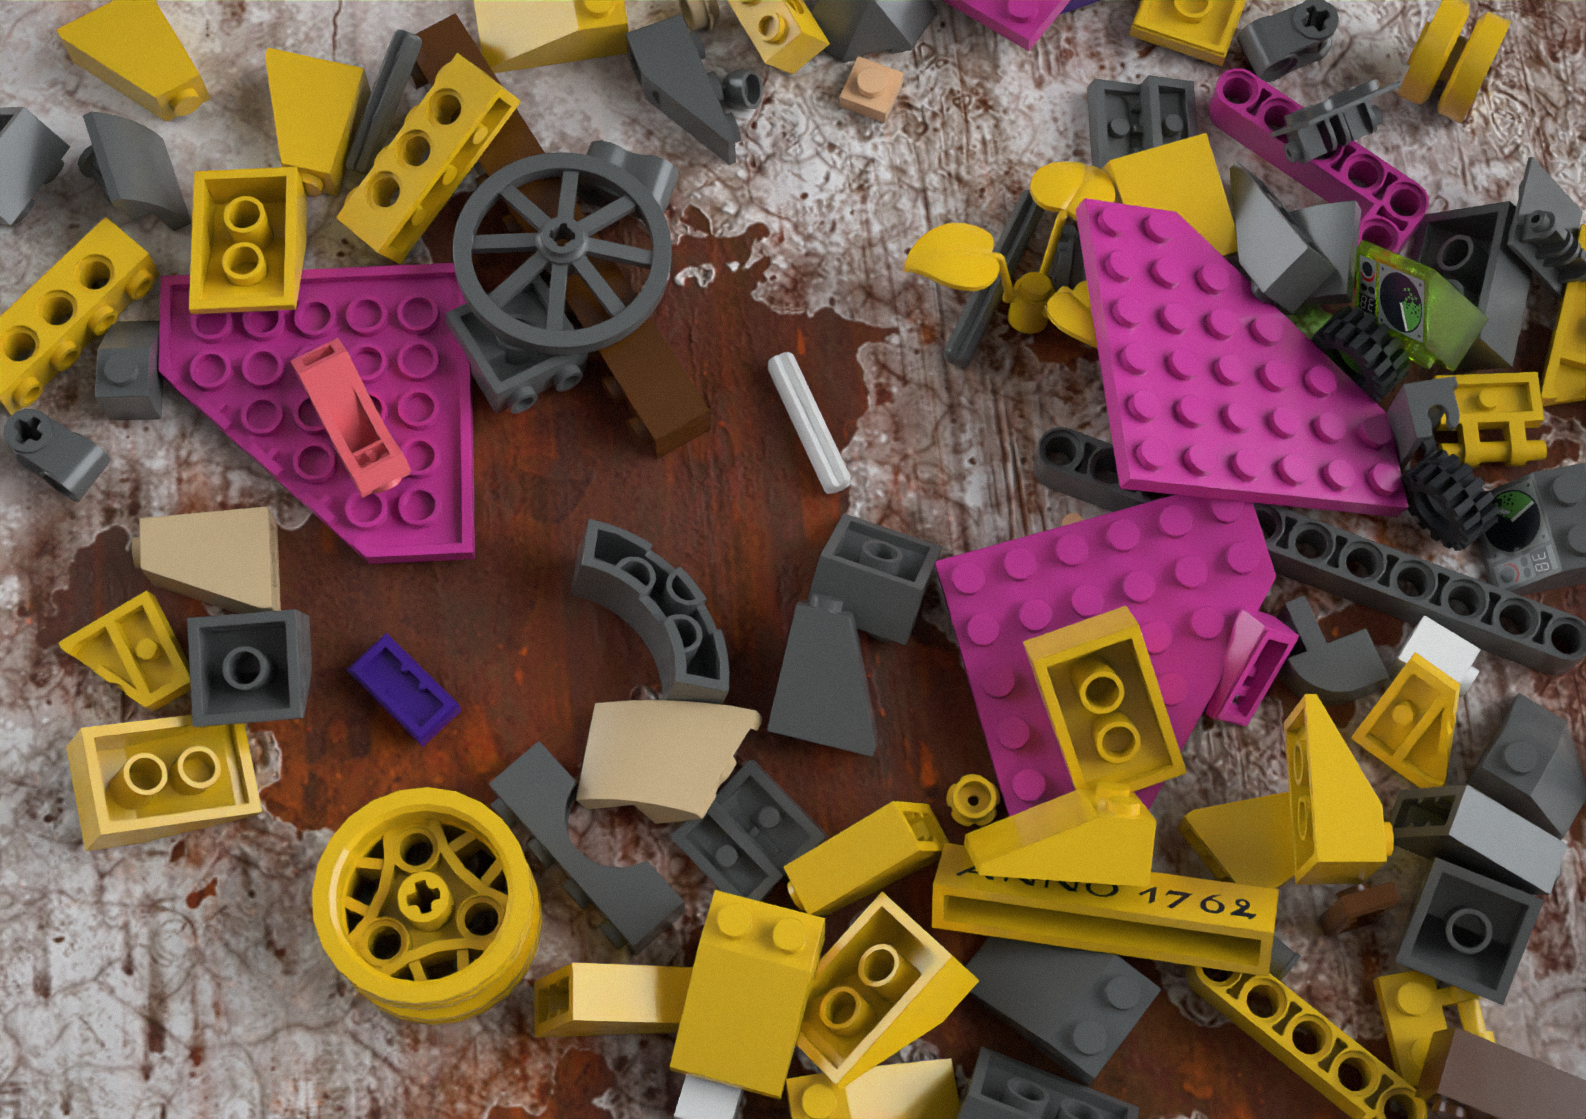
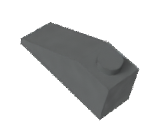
(1273, 246)

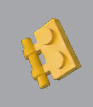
(1496, 402)
(1414, 1010)

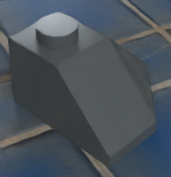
(872, 25)
(1532, 767)

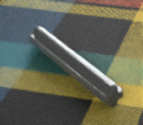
(984, 302)

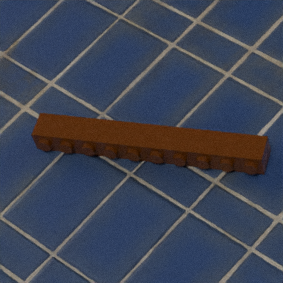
(640, 367)

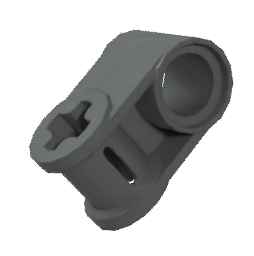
(1289, 39)
(59, 456)

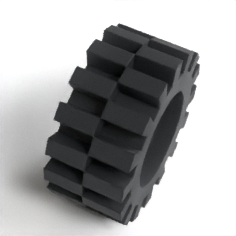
(1363, 351)
(1449, 500)

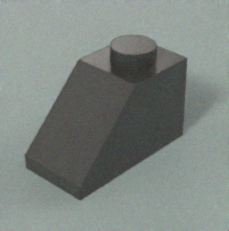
(128, 372)

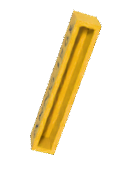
(1168, 922)

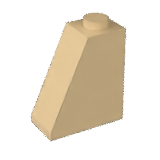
(214, 557)

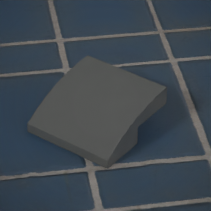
(1138, 116)
(136, 169)
(1336, 233)
(749, 835)

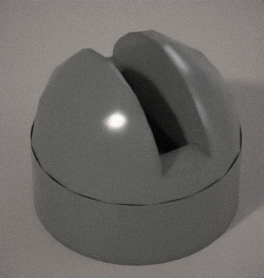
(743, 89)

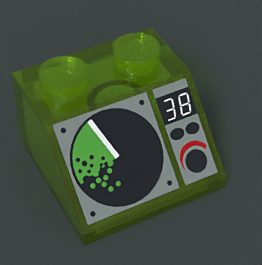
(1417, 306)

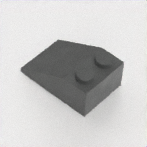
(1062, 999)

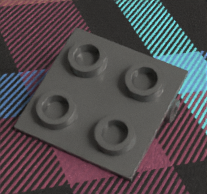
(1336, 120)
(1547, 230)

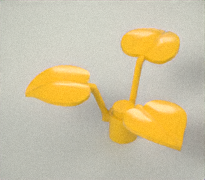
(964, 260)

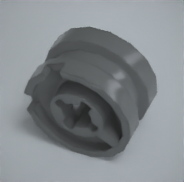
(1069, 262)

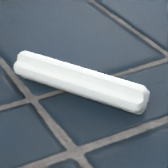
(809, 423)

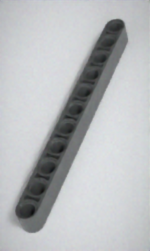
(1330, 573)

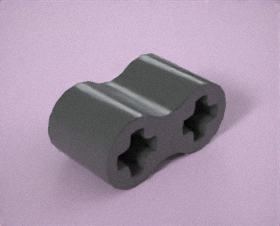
(652, 171)

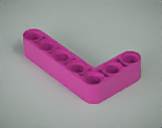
(1326, 177)

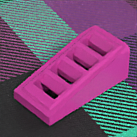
(1251, 663)

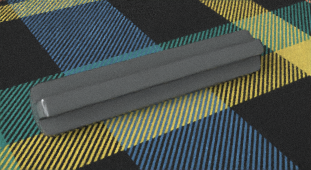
(383, 101)

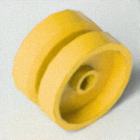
(1452, 58)

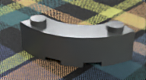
(660, 606)

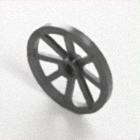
(562, 260)

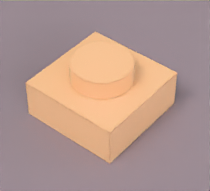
(871, 89)

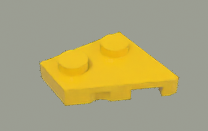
(134, 652)
(1414, 723)

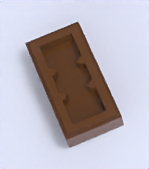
(1359, 907)

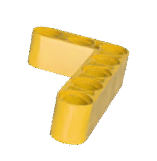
(1333, 1044)

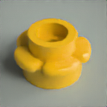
(973, 786)

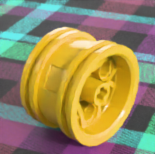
(375, 846)

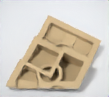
(661, 756)

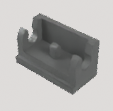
(1417, 413)

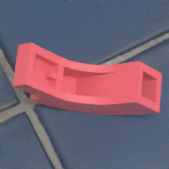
(351, 418)

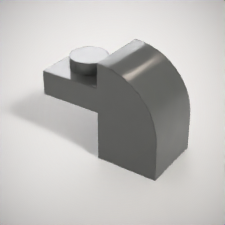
(1332, 670)

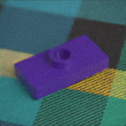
(404, 690)

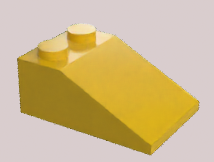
(549, 31)
(247, 240)
(1105, 702)
(159, 779)
(1332, 806)
(1072, 838)
(878, 992)
(748, 994)
(883, 1092)

